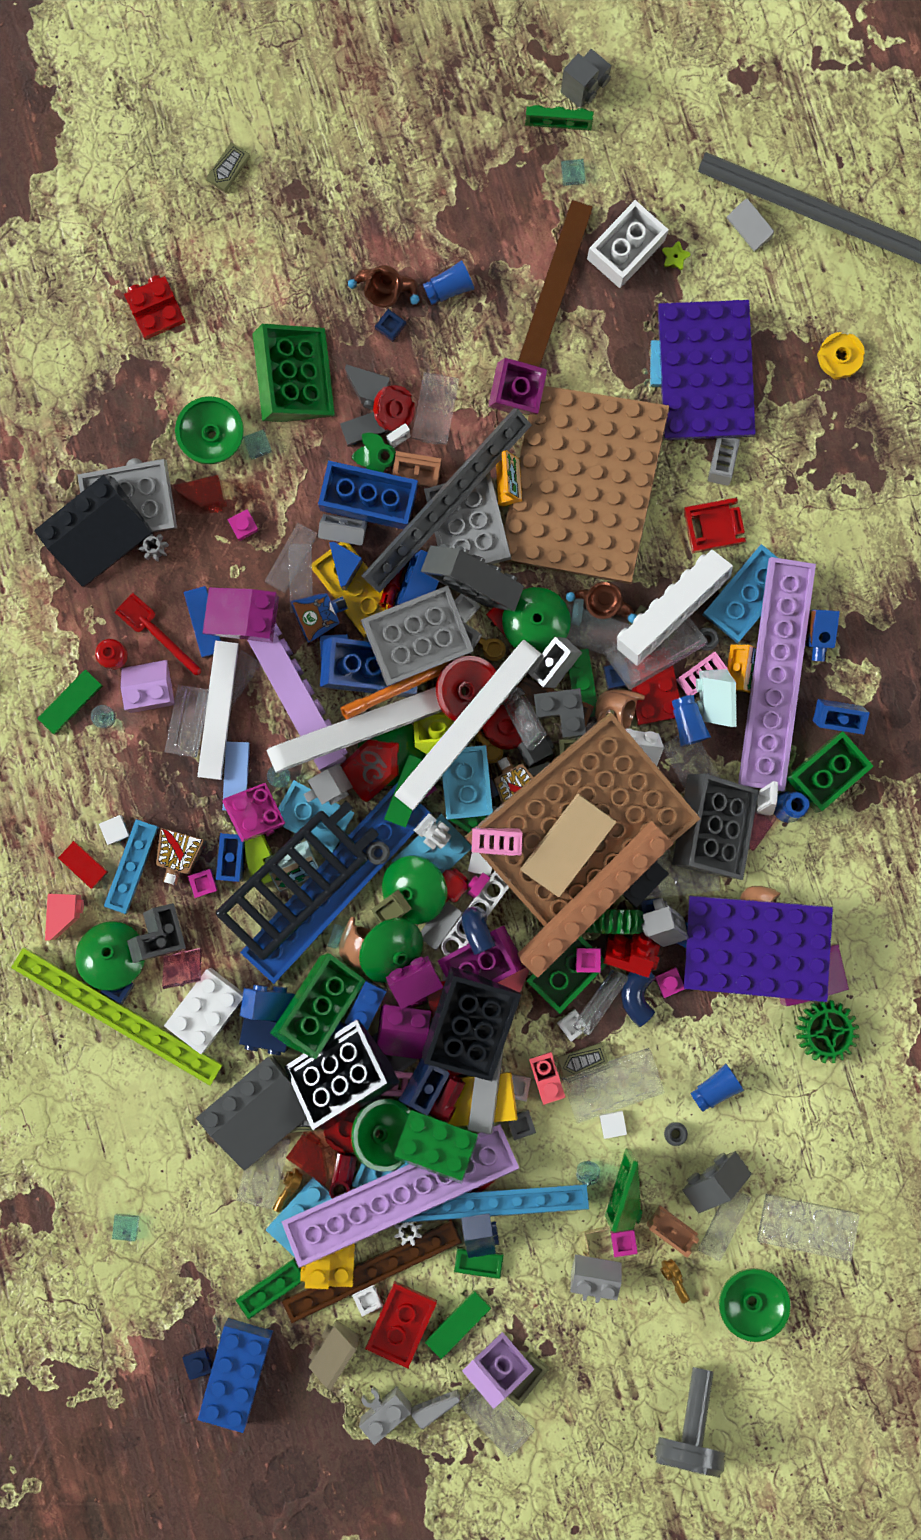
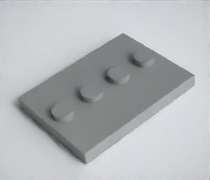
(147, 488)
(475, 524)
(417, 635)

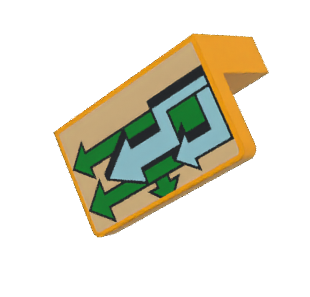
(508, 479)
(741, 666)

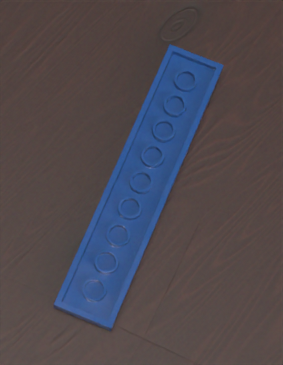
(292, 948)

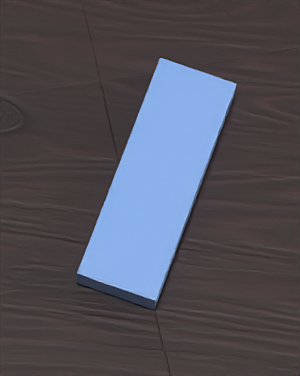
(236, 768)

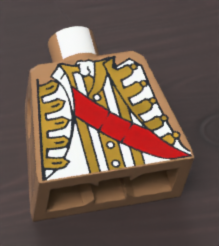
(511, 779)
(178, 853)

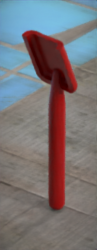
(139, 615)

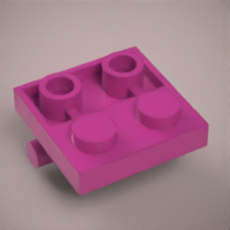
(253, 812)

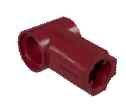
(445, 1103)
(343, 1172)

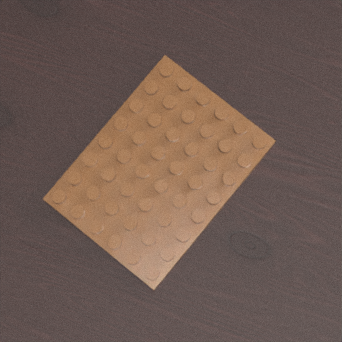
(585, 483)
(612, 775)

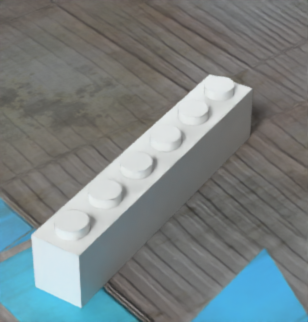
(673, 607)

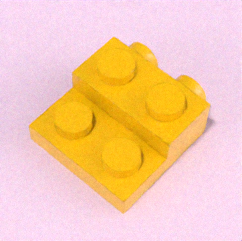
(330, 1270)

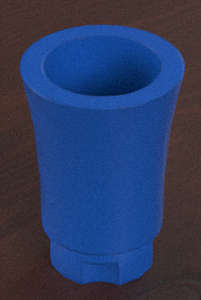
(449, 283)
(689, 721)
(784, 810)
(716, 1089)

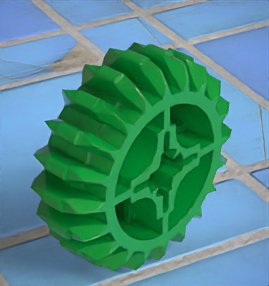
(618, 922)
(830, 1041)

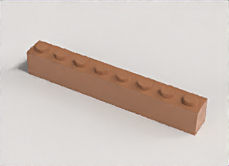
(594, 899)

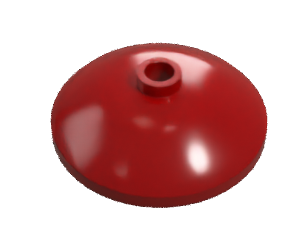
(461, 672)

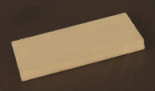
(568, 845)

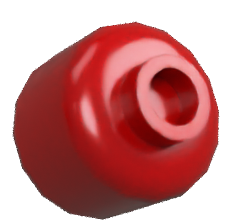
(111, 654)
(455, 884)

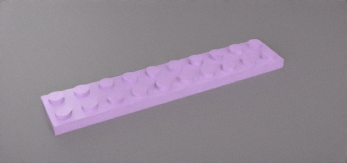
(777, 673)
(391, 1201)

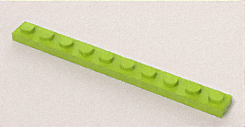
(116, 1016)

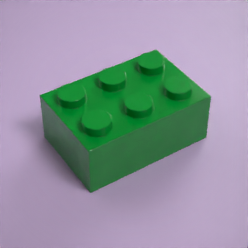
(829, 772)
(560, 981)
(436, 1146)

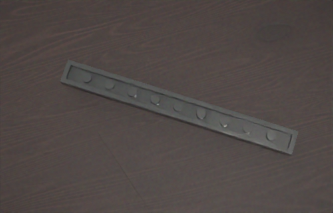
(446, 500)

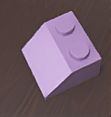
(146, 686)
(498, 1370)

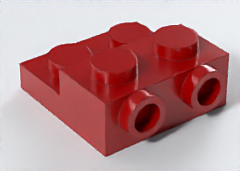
(154, 307)
(633, 955)

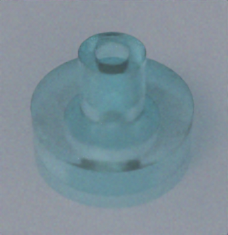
(98, 715)
(281, 781)
(588, 1173)

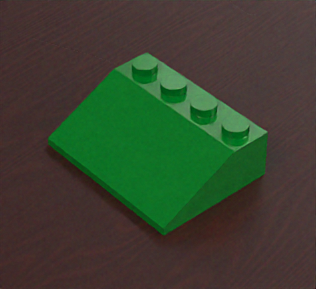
(293, 373)

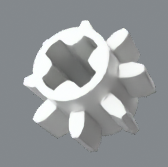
(436, 835)
(411, 1237)

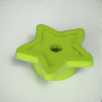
(671, 260)

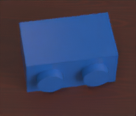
(840, 716)
(230, 858)
(264, 1003)
(367, 1004)

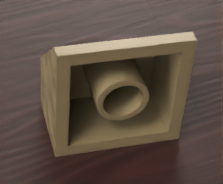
(333, 1353)

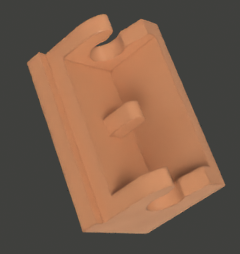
(418, 467)
(673, 1231)

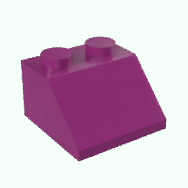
(517, 387)
(414, 981)
(403, 1031)

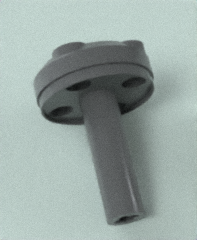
(690, 1453)

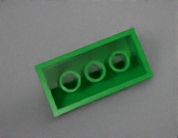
(318, 1006)

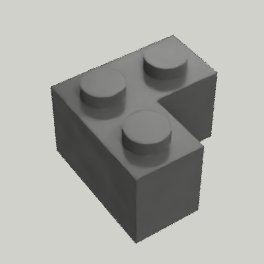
(584, 77)
(567, 706)
(163, 935)
(717, 1183)

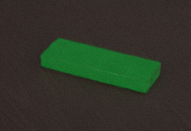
(70, 702)
(398, 811)
(270, 1289)
(457, 1324)

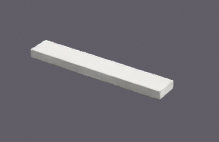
(218, 710)

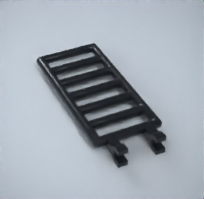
(311, 905)

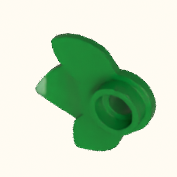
(370, 454)

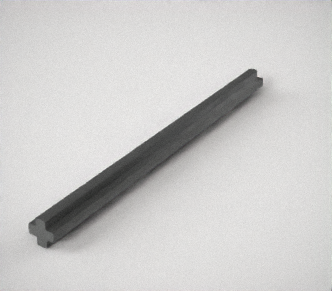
(811, 207)

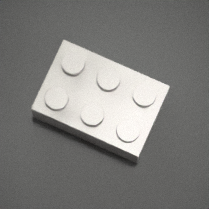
(627, 244)
(205, 1011)

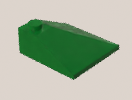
(625, 1203)

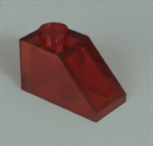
(204, 493)
(310, 1156)

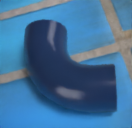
(476, 930)
(634, 1000)

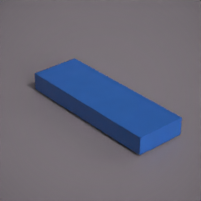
(196, 603)

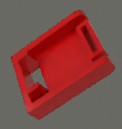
(717, 523)

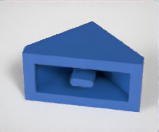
(346, 564)

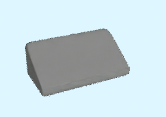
(750, 225)
(342, 529)
(438, 928)

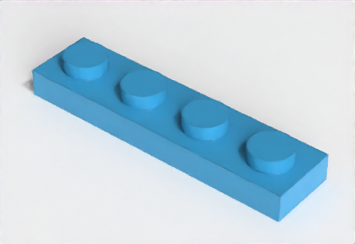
(131, 866)

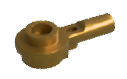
(492, 648)
(494, 753)
(292, 1181)
(672, 1272)

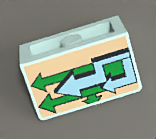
(293, 868)

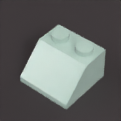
(717, 697)

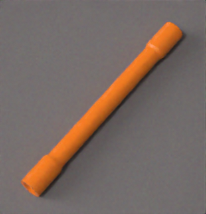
(362, 704)

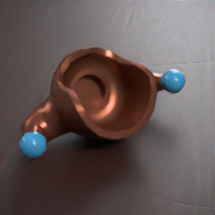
(384, 285)
(604, 601)

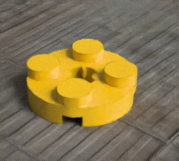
(843, 343)

